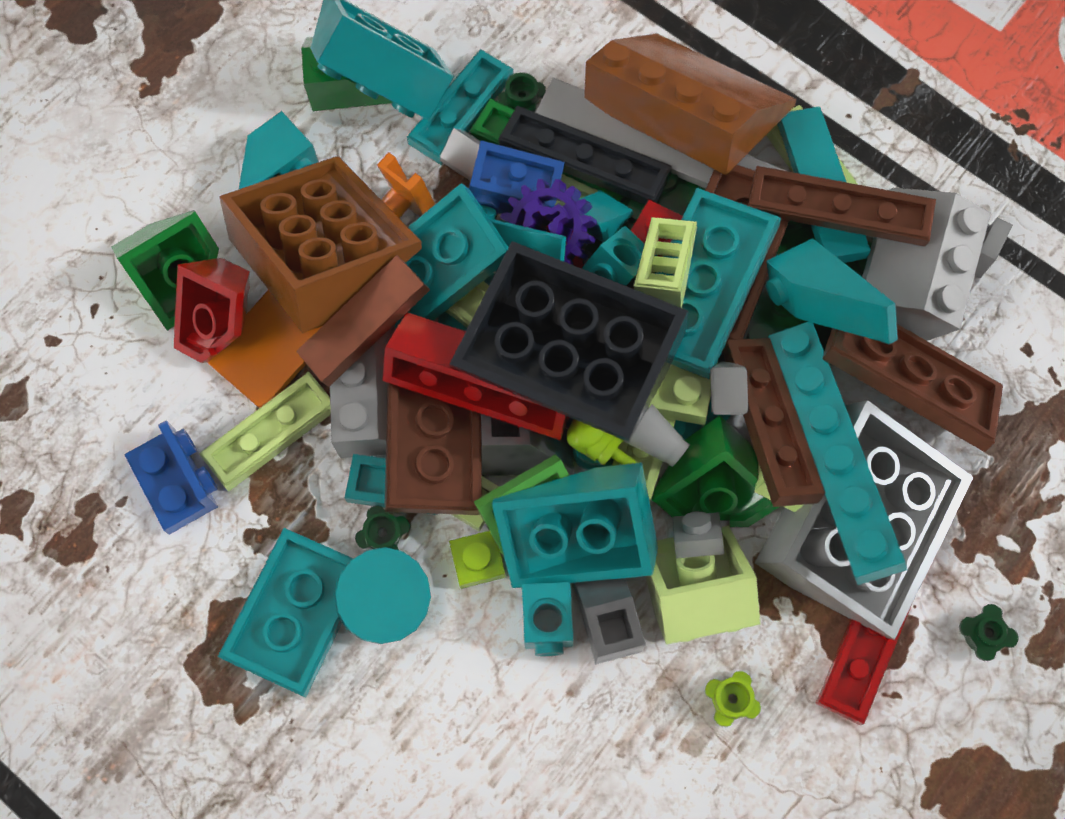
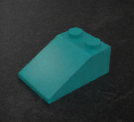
(579, 528)

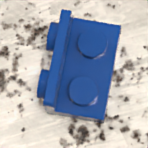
(503, 171)
(171, 478)

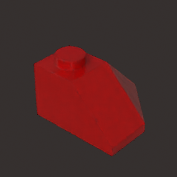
(209, 307)

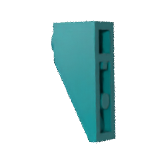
(829, 293)

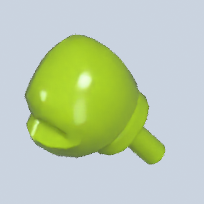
(596, 443)

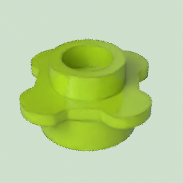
(746, 703)

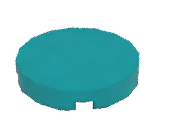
(382, 595)

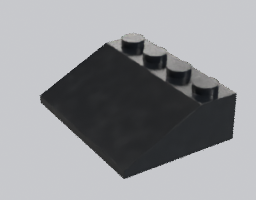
(571, 341)

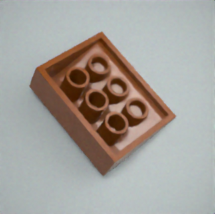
(683, 98)
(315, 237)

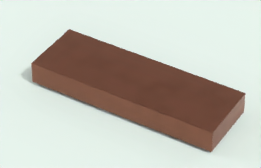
(362, 321)

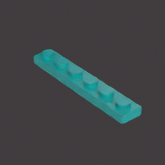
(838, 456)

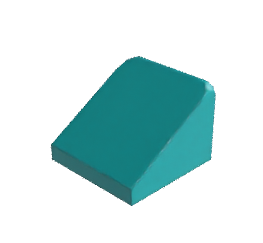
(608, 213)

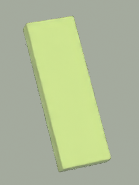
(267, 431)

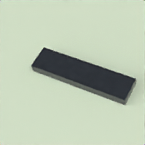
(587, 156)

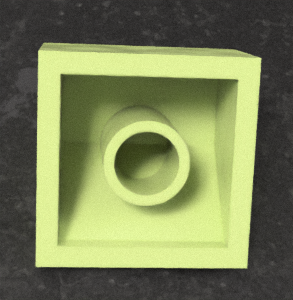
(703, 592)

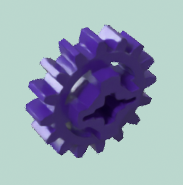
(534, 214)

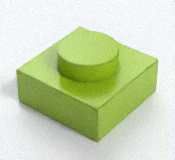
(477, 559)

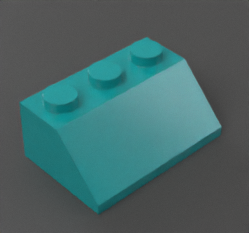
(379, 58)

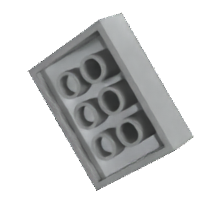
(920, 498)

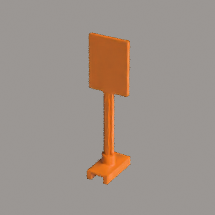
(265, 353)

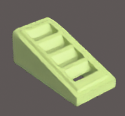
(666, 287)

